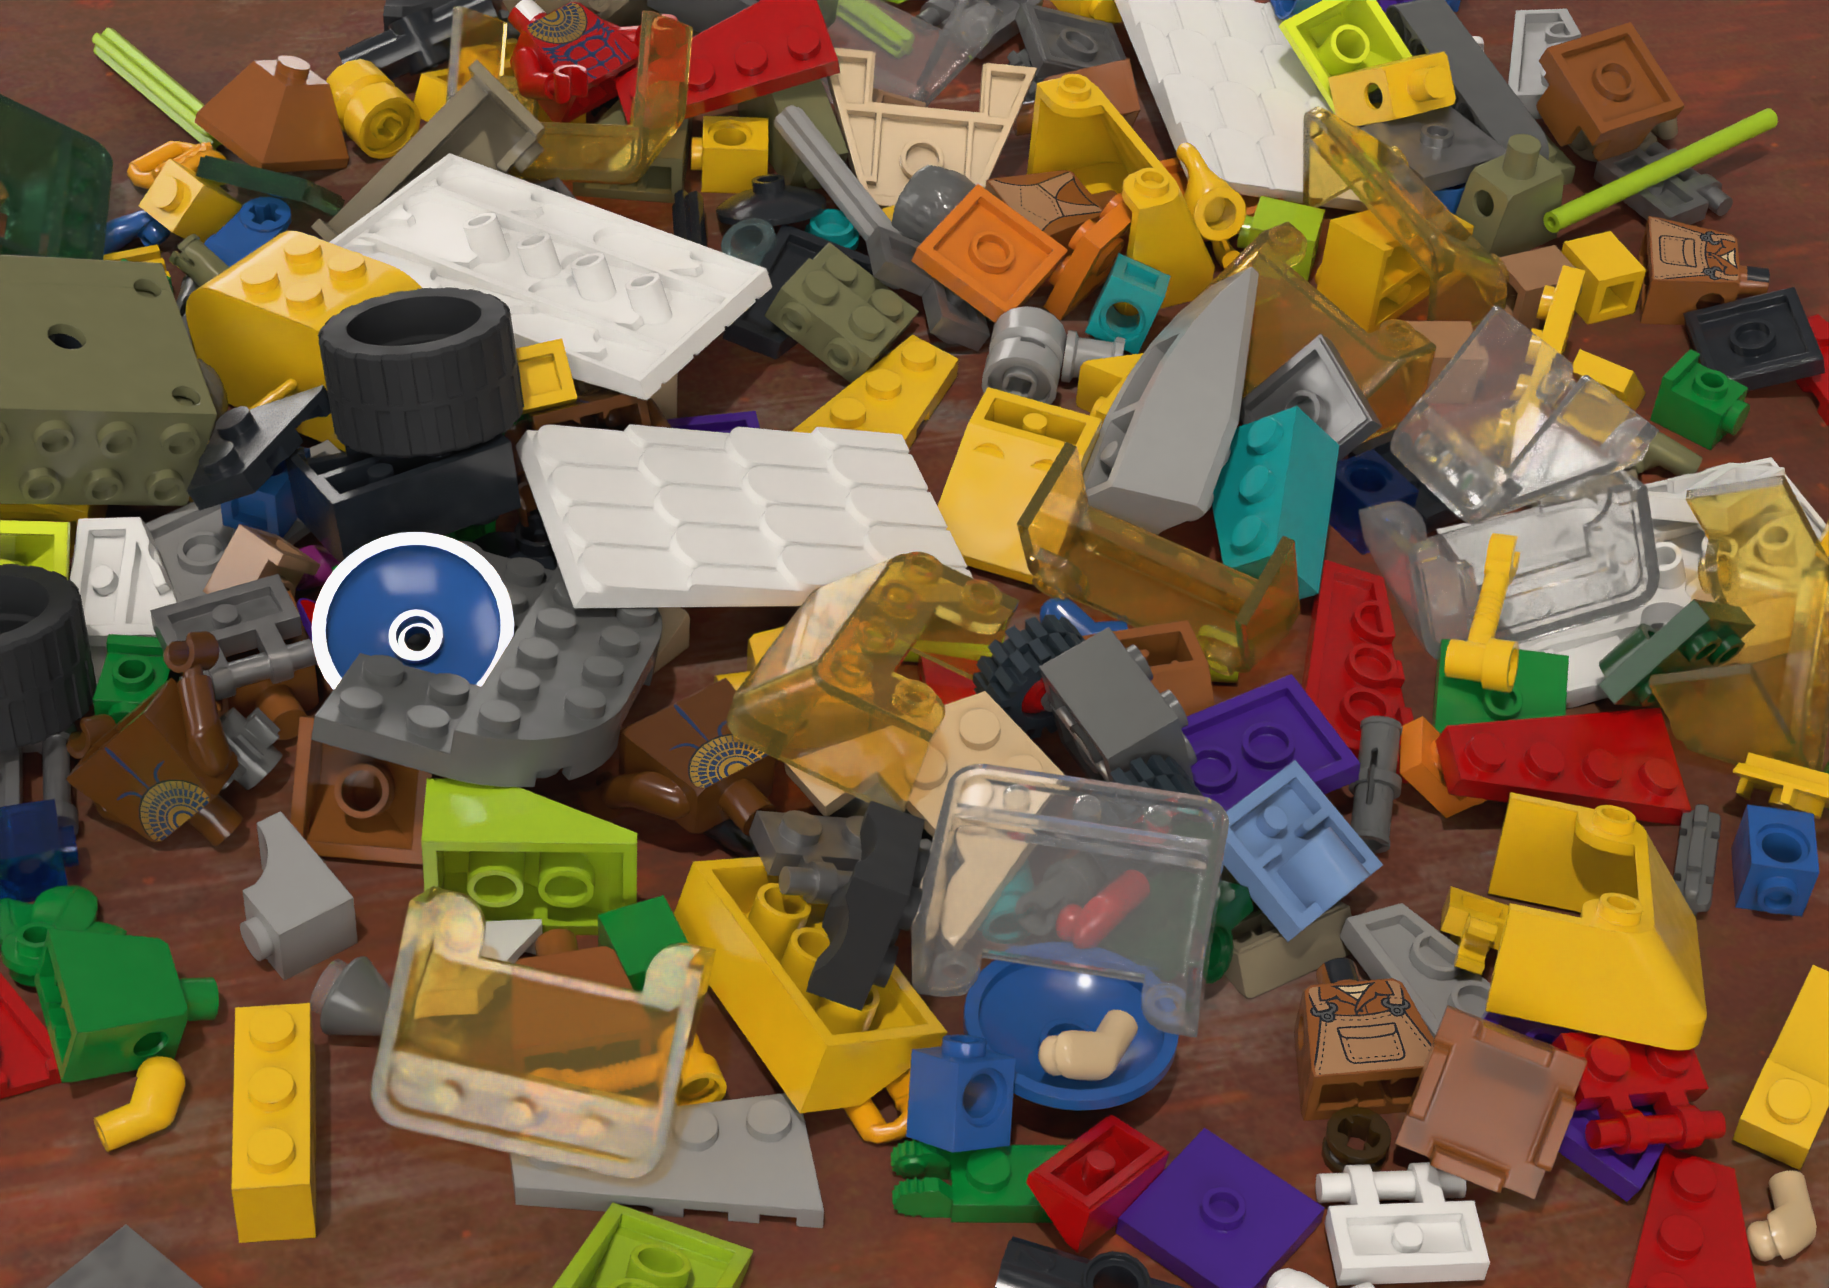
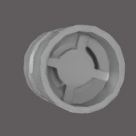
(1026, 354)

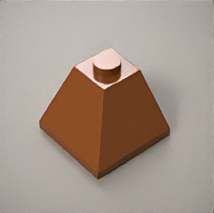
(278, 118)
(356, 803)

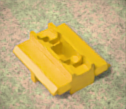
(1790, 785)

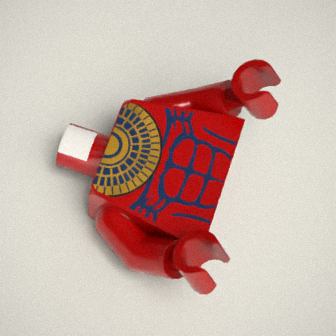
(570, 57)

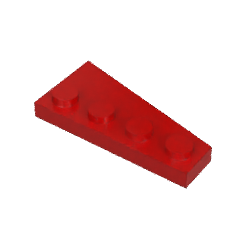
(1351, 654)

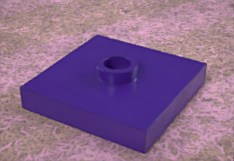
(1219, 1217)

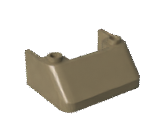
(477, 124)

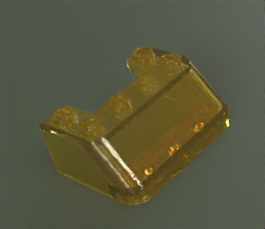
(830, 680)

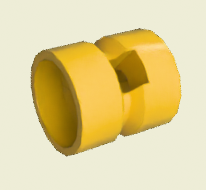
(373, 109)

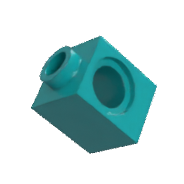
(1134, 284)

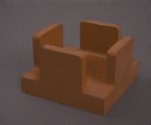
(1606, 89)
(1491, 1104)

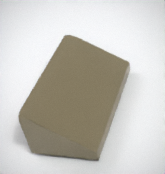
(1265, 958)

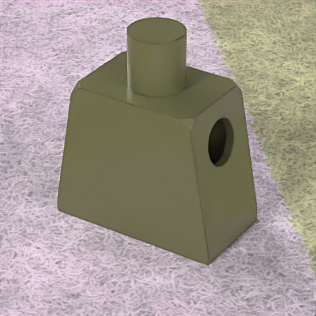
(1511, 197)

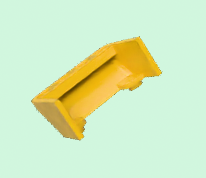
(1629, 957)

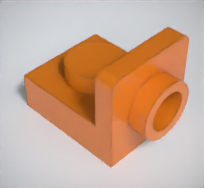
(1423, 768)

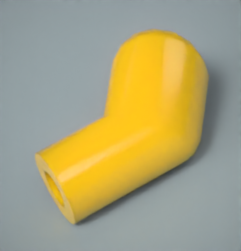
(151, 1105)

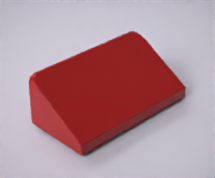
(1096, 1180)

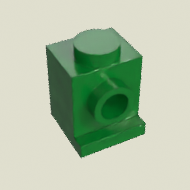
(1700, 402)
(130, 674)

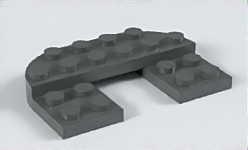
(543, 707)

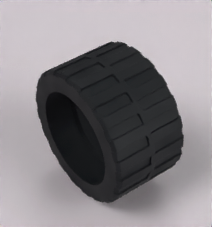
(421, 372)
(43, 656)

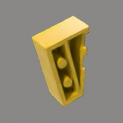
(1370, 271)

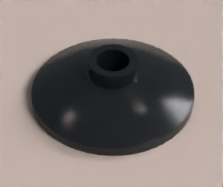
(771, 202)

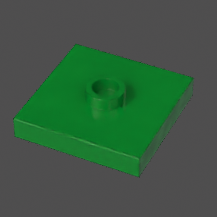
(1537, 692)

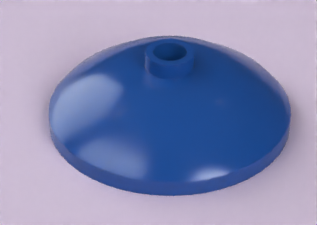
(411, 588)
(1024, 1004)

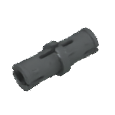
(1377, 781)

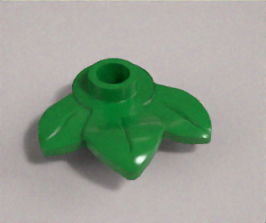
(26, 926)

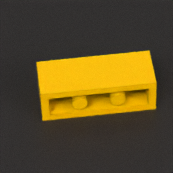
(274, 1123)

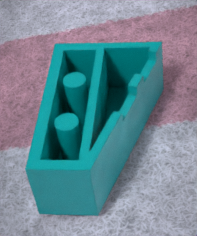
(1274, 488)

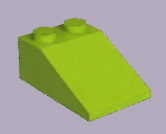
(526, 855)
(651, 1252)

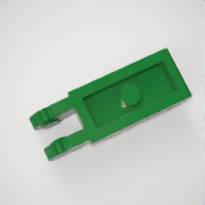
(982, 1183)

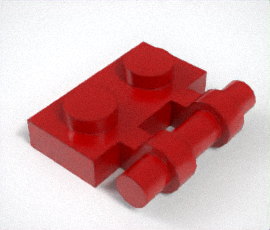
(1638, 1074)

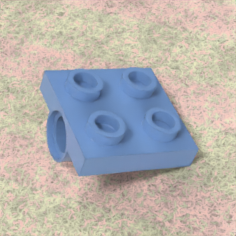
(1294, 850)

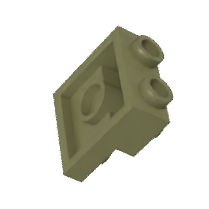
(840, 313)

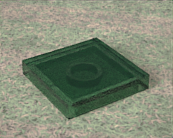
(265, 183)

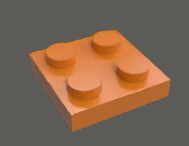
(989, 254)
(1092, 258)

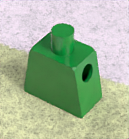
(115, 1001)

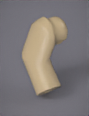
(1089, 1053)
(1790, 1225)

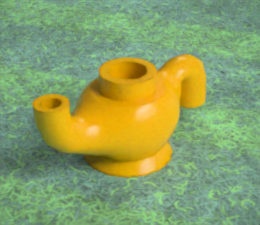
(1213, 204)

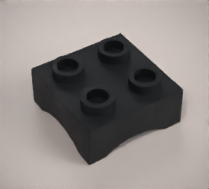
(872, 908)

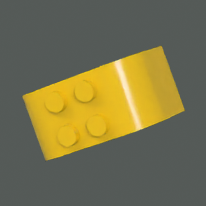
(266, 314)

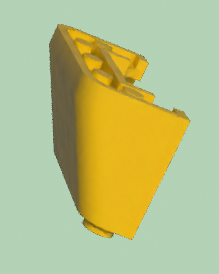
(1085, 134)

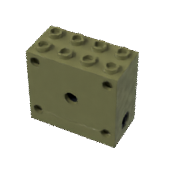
(96, 385)

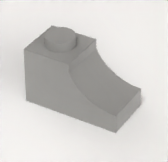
(297, 906)

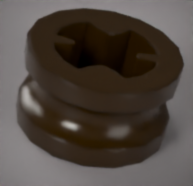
(1360, 1124)

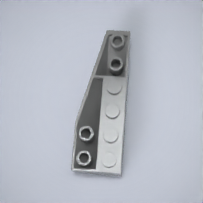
(1176, 413)

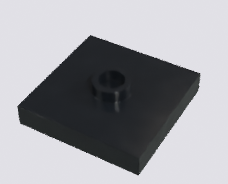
(1756, 339)

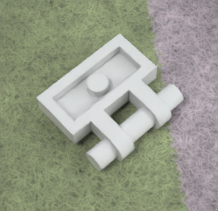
(1401, 1240)

